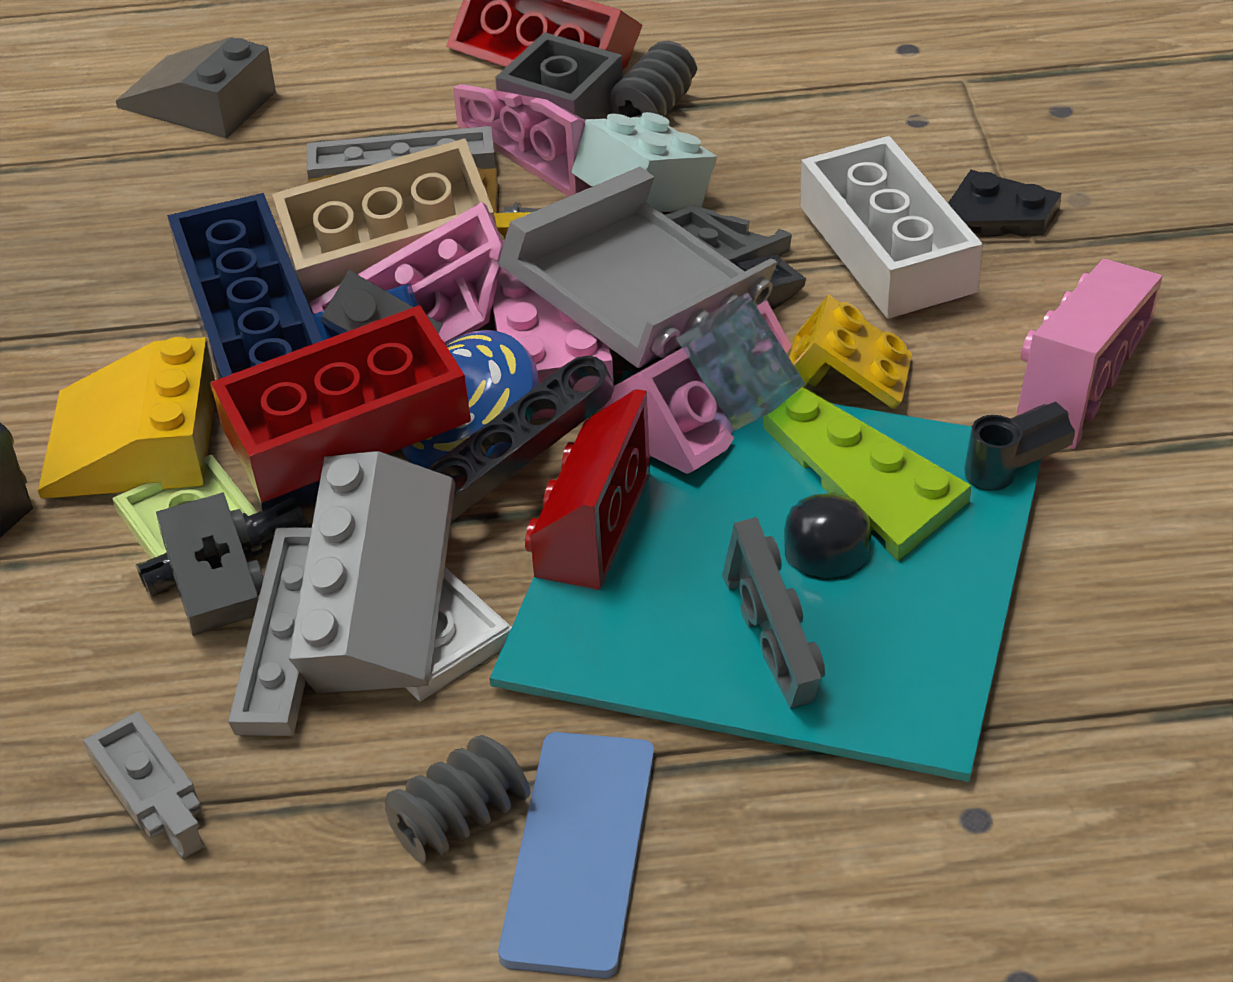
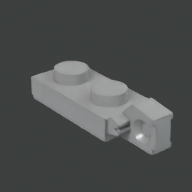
(148, 781)

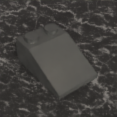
(205, 86)

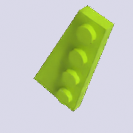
(891, 483)

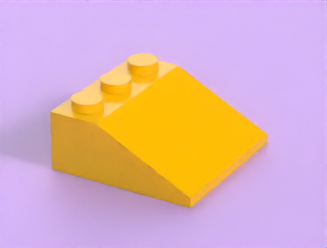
(133, 423)

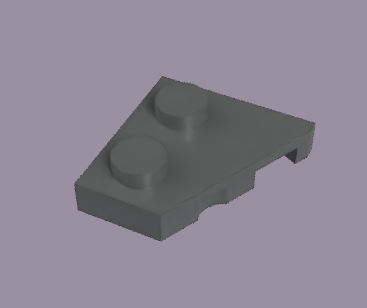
(730, 234)

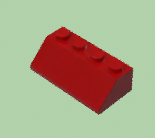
(505, 28)

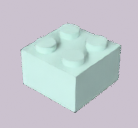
(625, 143)

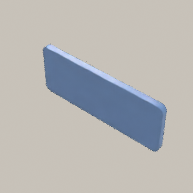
(578, 856)

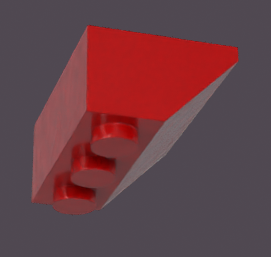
(593, 495)

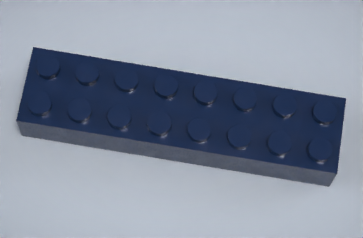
(243, 291)

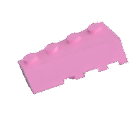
(1087, 340)

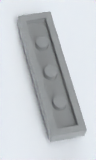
(352, 154)
(268, 683)

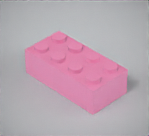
(545, 333)

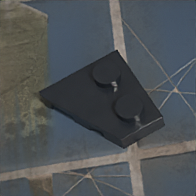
(1004, 205)

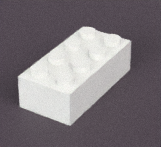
(890, 226)

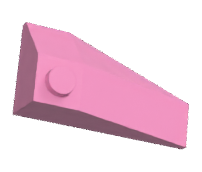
(527, 132)
(682, 413)

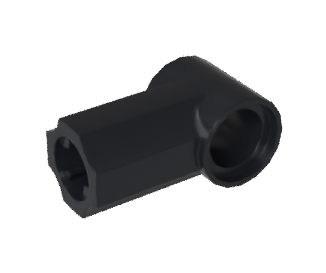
(1004, 444)

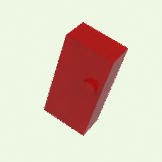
(341, 397)

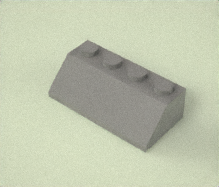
(372, 574)

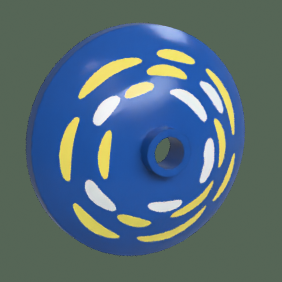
(496, 376)

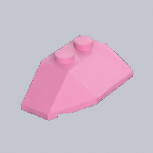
(449, 270)

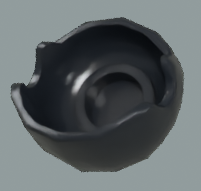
(827, 535)

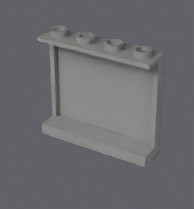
(625, 267)

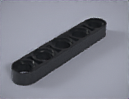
(526, 439)

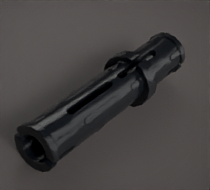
(261, 527)

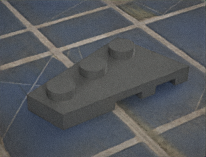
(754, 566)

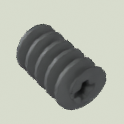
(654, 81)
(452, 794)

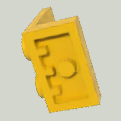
(846, 341)

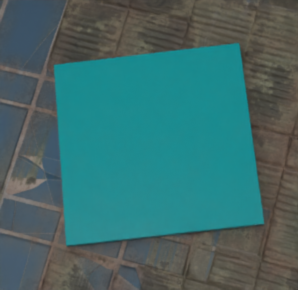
(899, 640)

